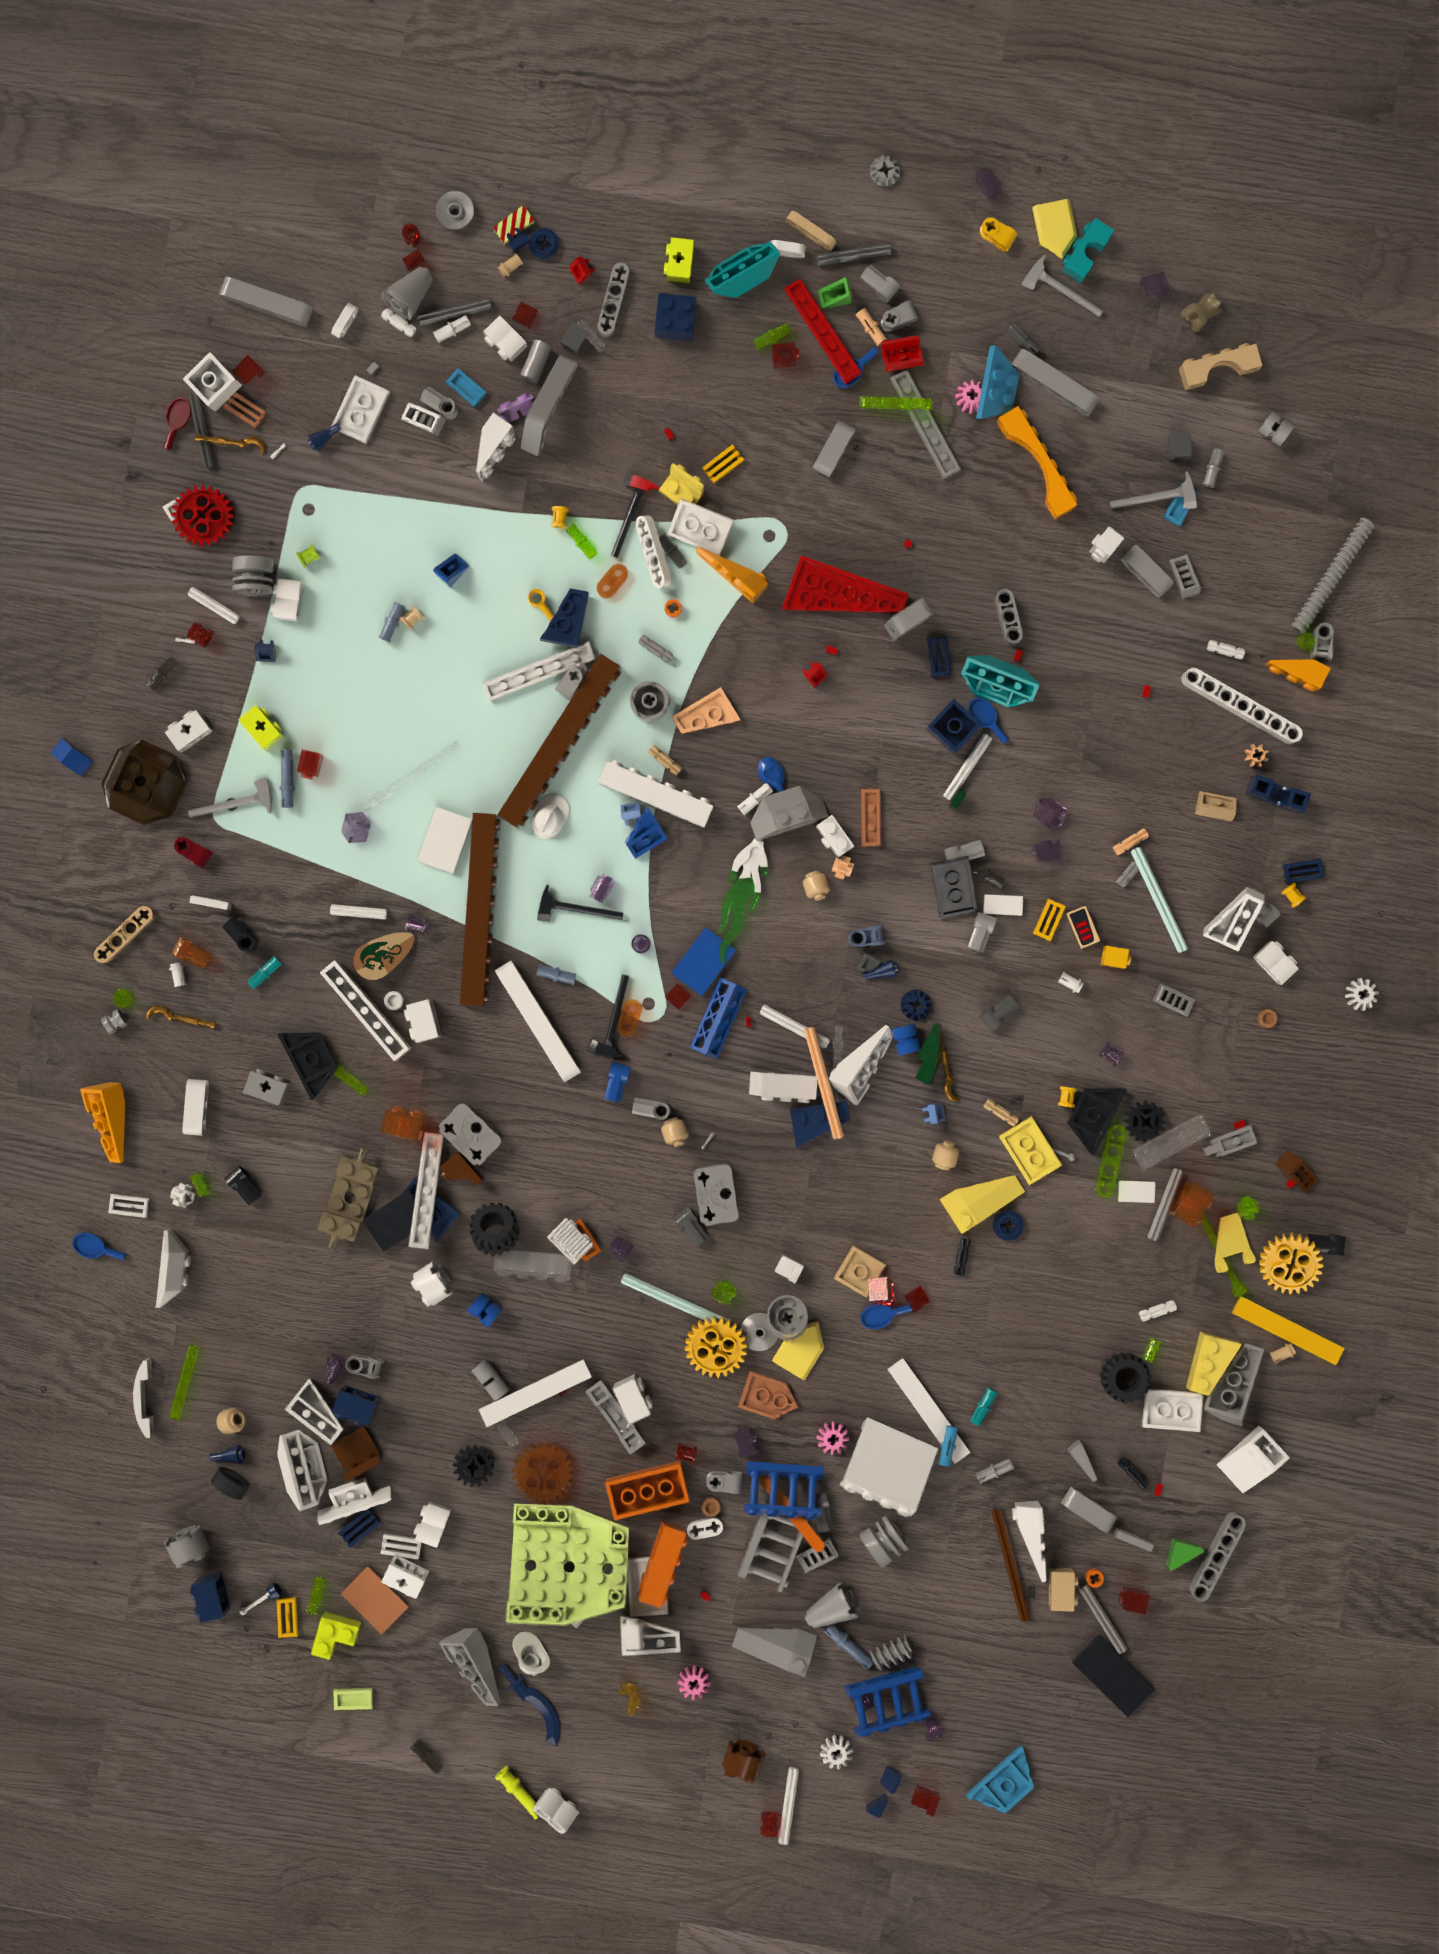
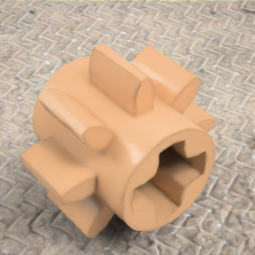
(1254, 750)
(842, 867)

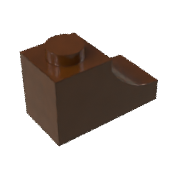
(459, 1167)
(1296, 1171)

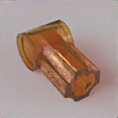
(187, 951)

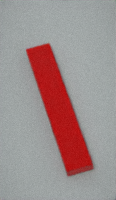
(822, 331)

